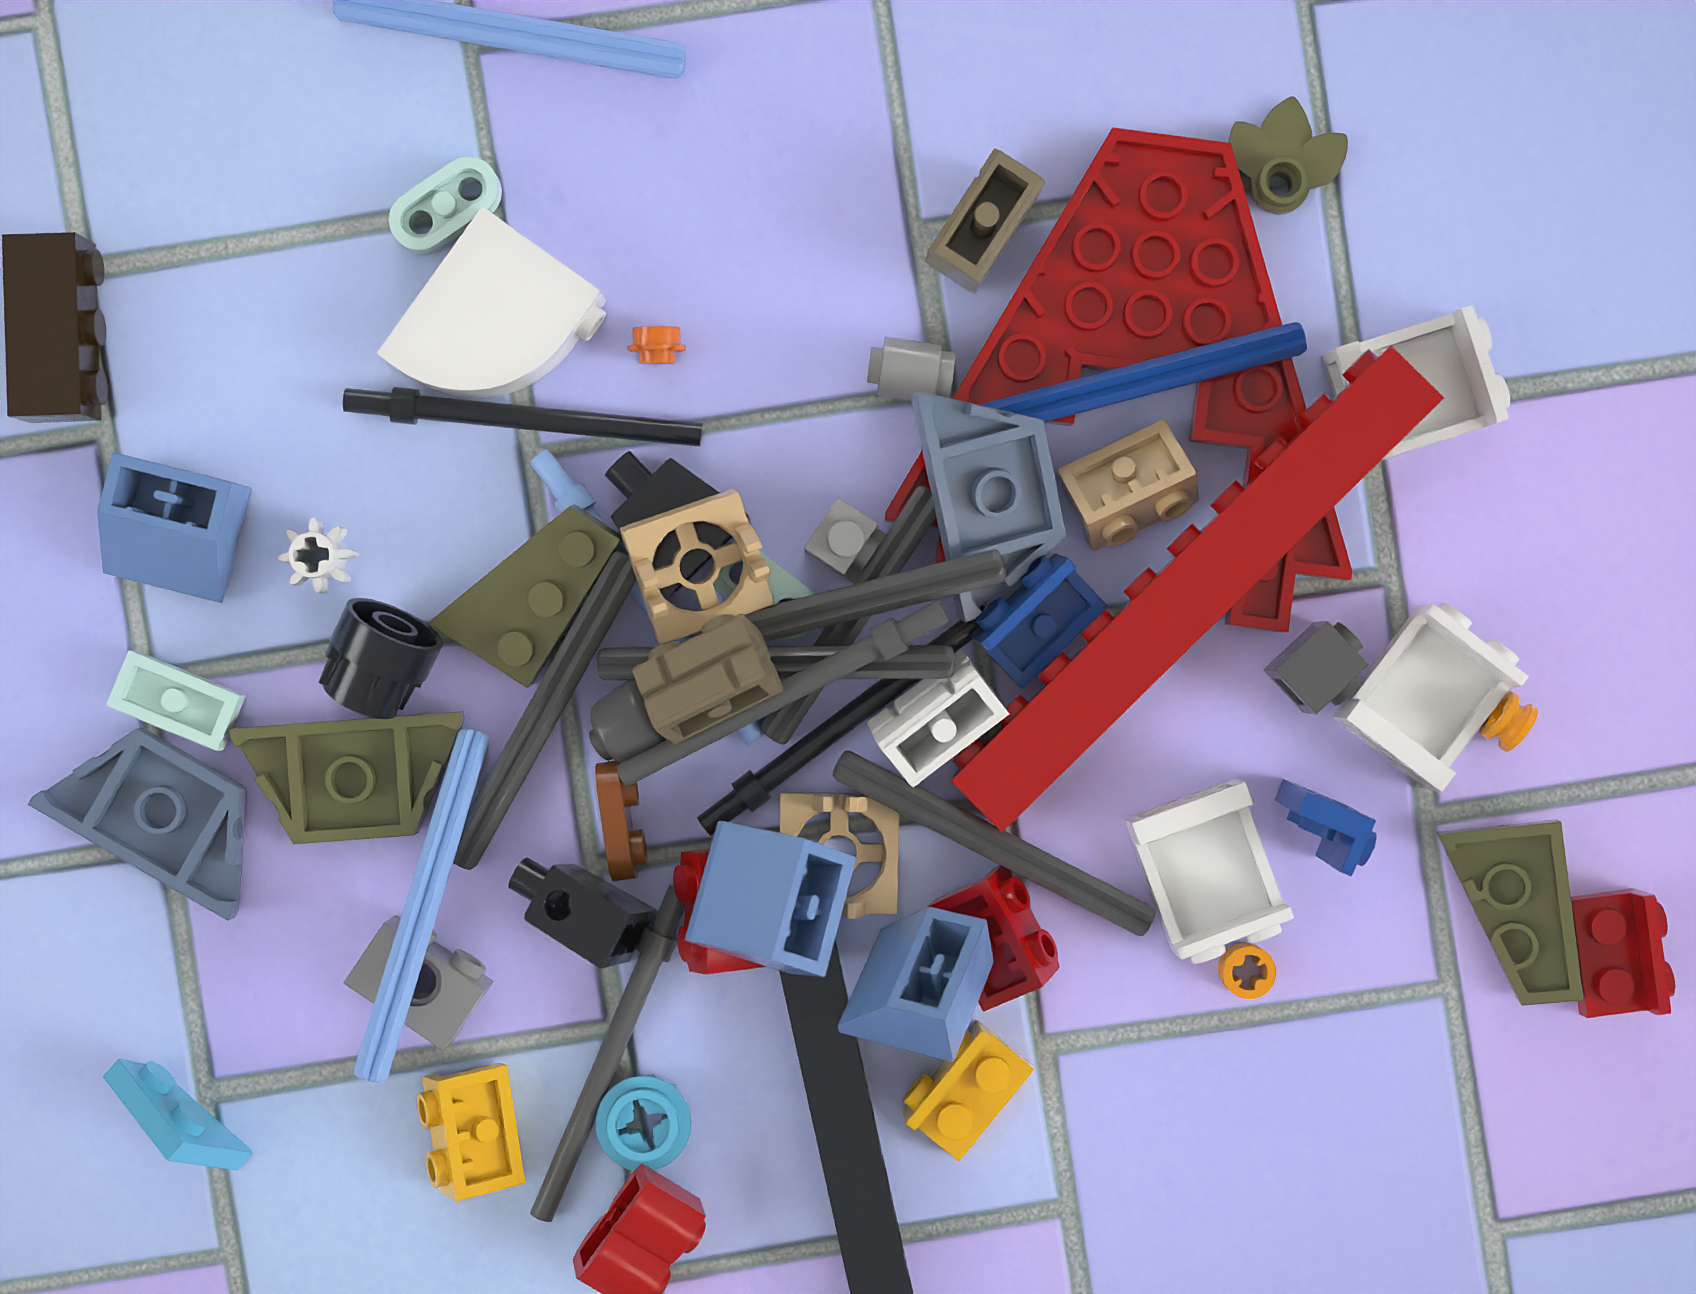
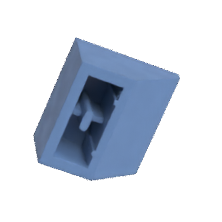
(169, 526)
(771, 899)
(921, 983)

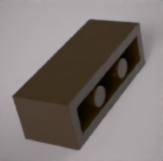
(53, 327)

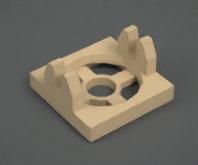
(721, 510)
(882, 894)

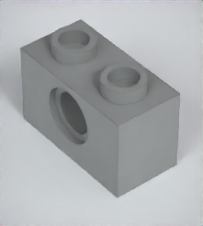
(435, 1013)

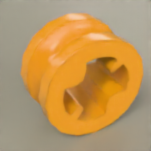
(1509, 722)
(1258, 984)

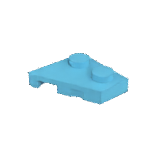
(173, 1119)

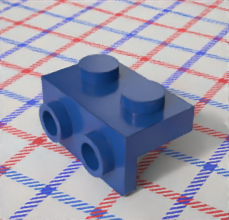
(1037, 618)

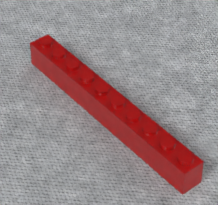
(1197, 586)

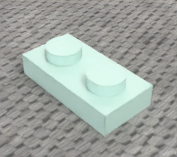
(175, 700)

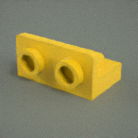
(966, 1093)
(471, 1132)

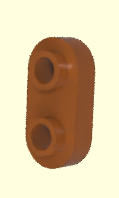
(623, 845)

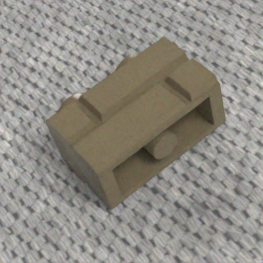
(984, 220)
(706, 677)

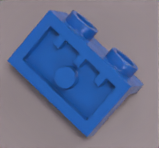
(1344, 830)

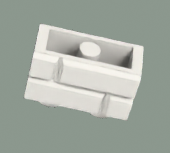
(936, 720)

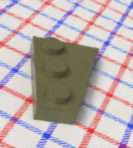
(531, 596)
(1523, 903)

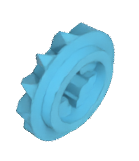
(631, 1147)

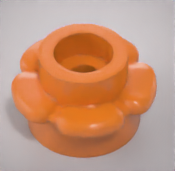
(656, 344)

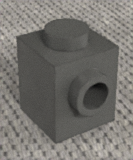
(1319, 667)

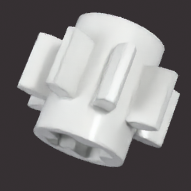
(308, 543)

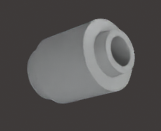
(910, 367)

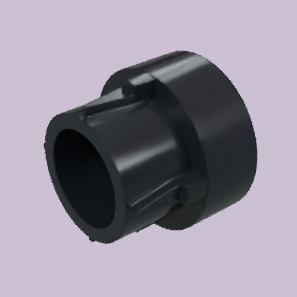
(378, 658)

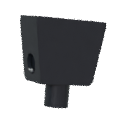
(658, 493)
(603, 918)

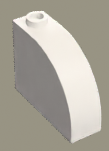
(493, 315)

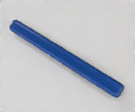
(1158, 374)

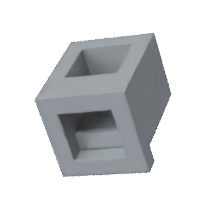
(845, 540)

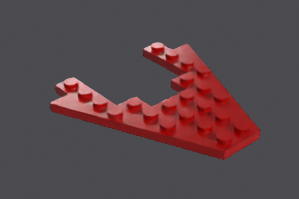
(1142, 268)

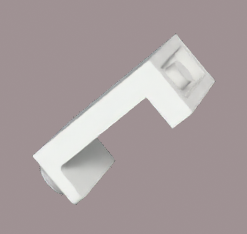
(1454, 360)
(1430, 693)
(1208, 871)

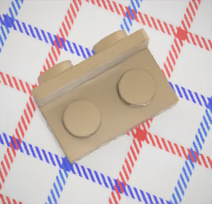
(1130, 485)

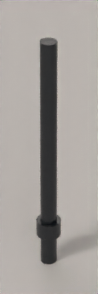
(408, 406)
(753, 789)

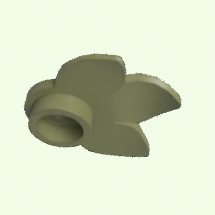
(1286, 150)

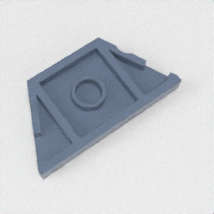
(988, 486)
(159, 816)

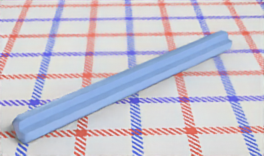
(519, 34)
(421, 907)

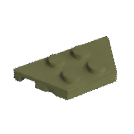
(351, 774)

